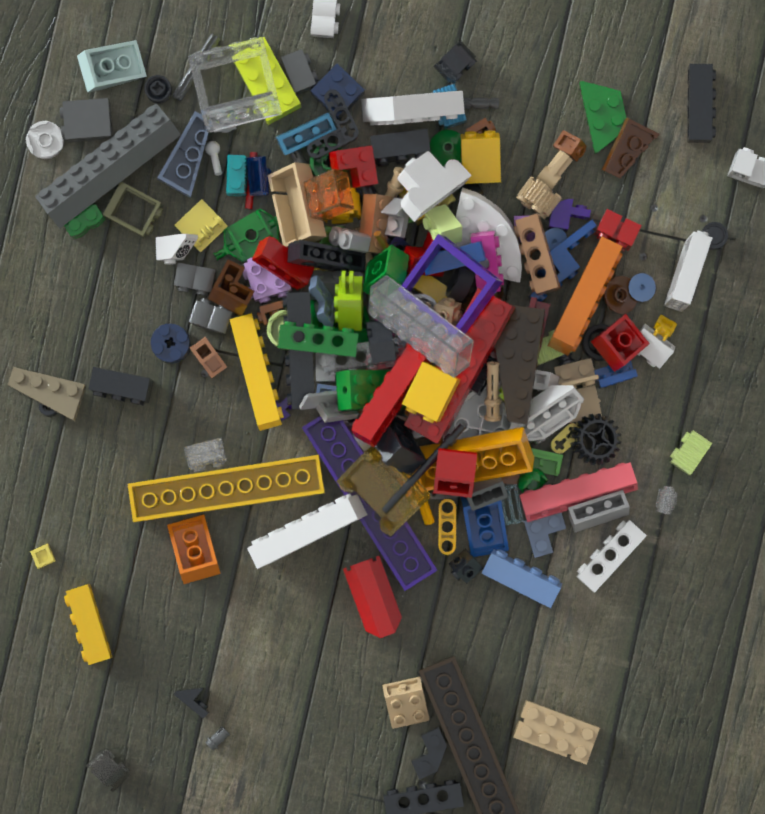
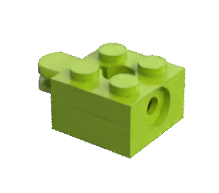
(349, 301)

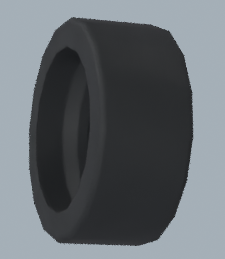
(460, 283)
(585, 342)

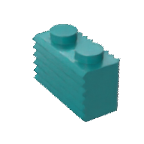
(236, 175)

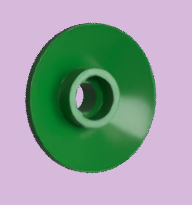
(440, 140)

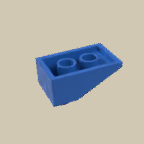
(485, 528)

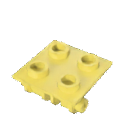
(202, 222)

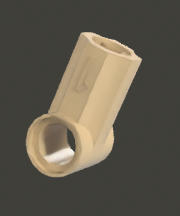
(552, 173)

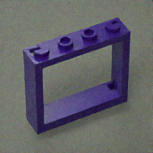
(484, 296)

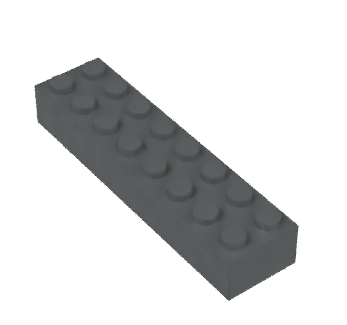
(107, 165)

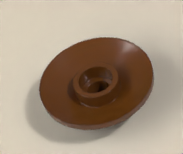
(625, 302)

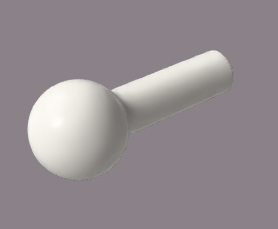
(213, 148)

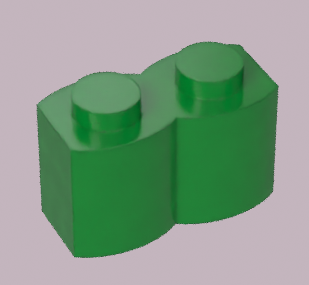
(88, 219)

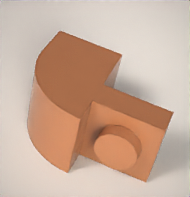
(208, 357)

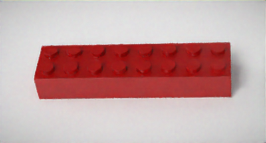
(485, 334)

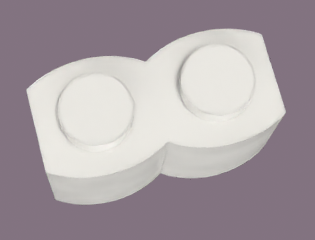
(324, 18)

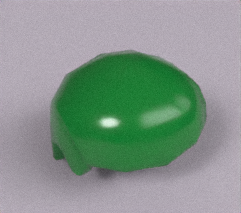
(532, 480)

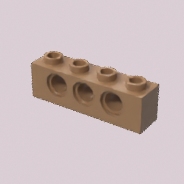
(522, 229)

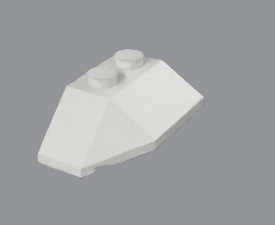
(551, 411)

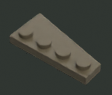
(56, 393)

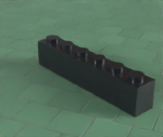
(299, 362)

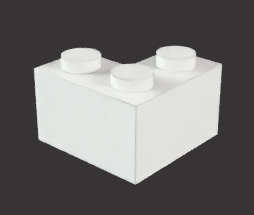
(748, 168)

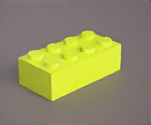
(254, 78)

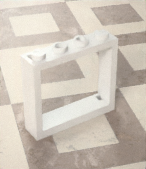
(688, 271)

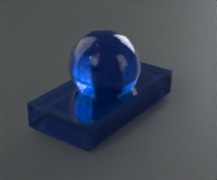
(258, 175)

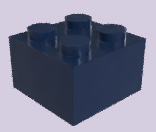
(341, 81)

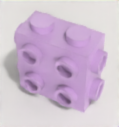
(264, 282)

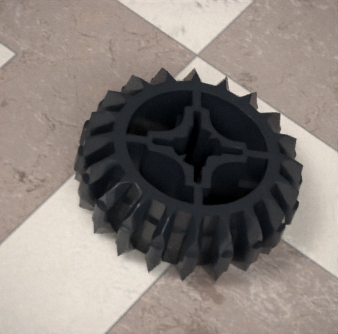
(610, 444)

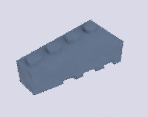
(184, 161)

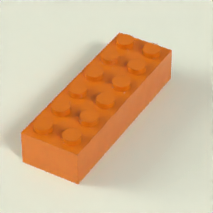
(587, 292)

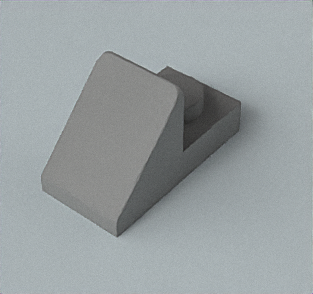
(397, 219)

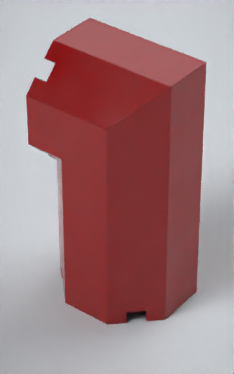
(374, 597)

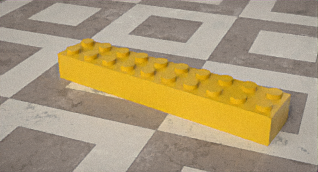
(226, 488)

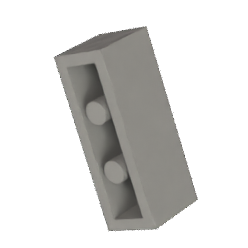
(598, 511)

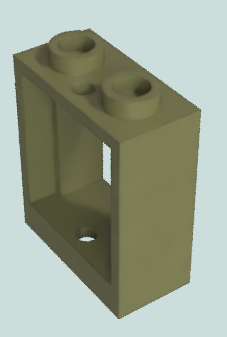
(116, 200)

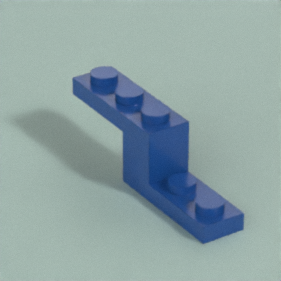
(563, 260)

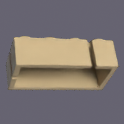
(292, 208)
(556, 732)

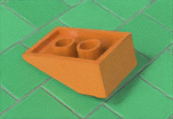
(193, 549)

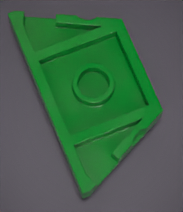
(603, 112)

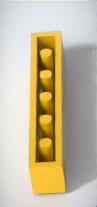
(255, 371)

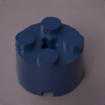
(174, 353)

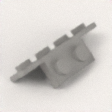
(326, 406)

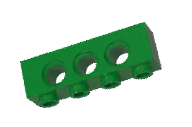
(347, 348)

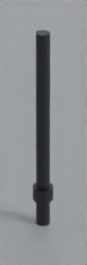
(449, 440)

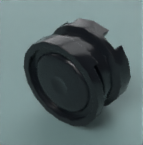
(158, 89)
(718, 233)

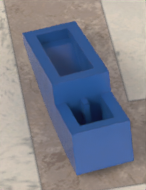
(445, 261)

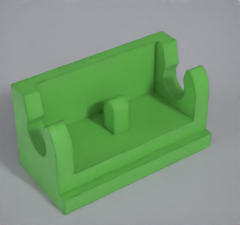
(547, 461)

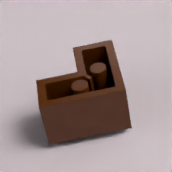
(228, 291)

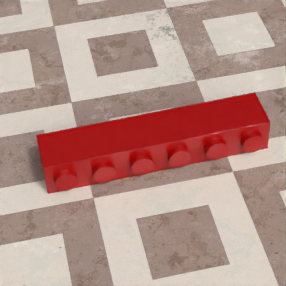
(388, 397)

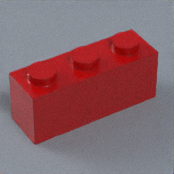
(274, 256)

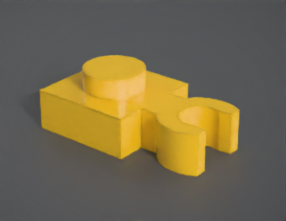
(664, 327)

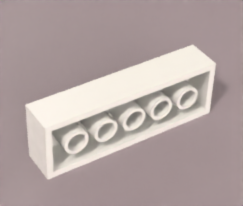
(311, 528)

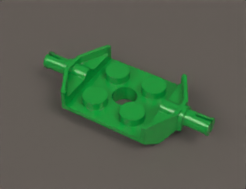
(235, 235)

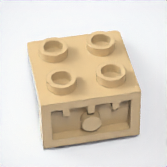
(577, 373)
(405, 702)

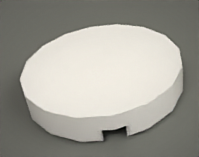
(45, 140)

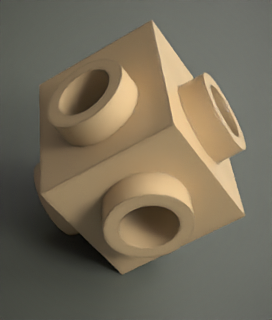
(449, 310)

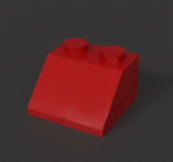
(620, 342)

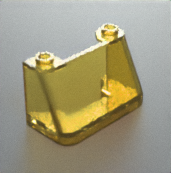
(377, 484)

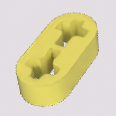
(562, 435)

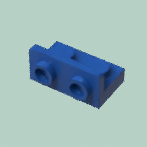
(609, 377)

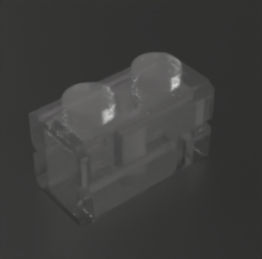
(205, 454)

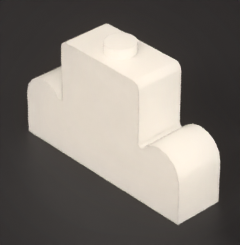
(429, 183)

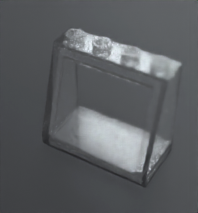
(240, 110)

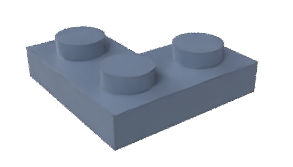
(326, 308)
(539, 530)

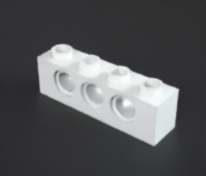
(634, 537)

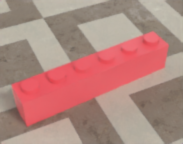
(567, 493)

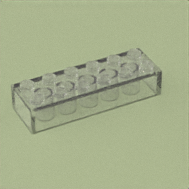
(420, 326)

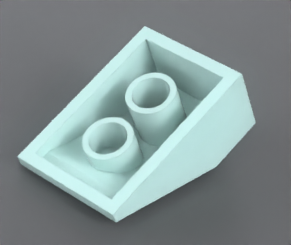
(111, 65)

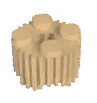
(538, 197)

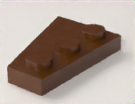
(629, 144)

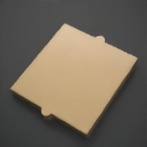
(590, 404)

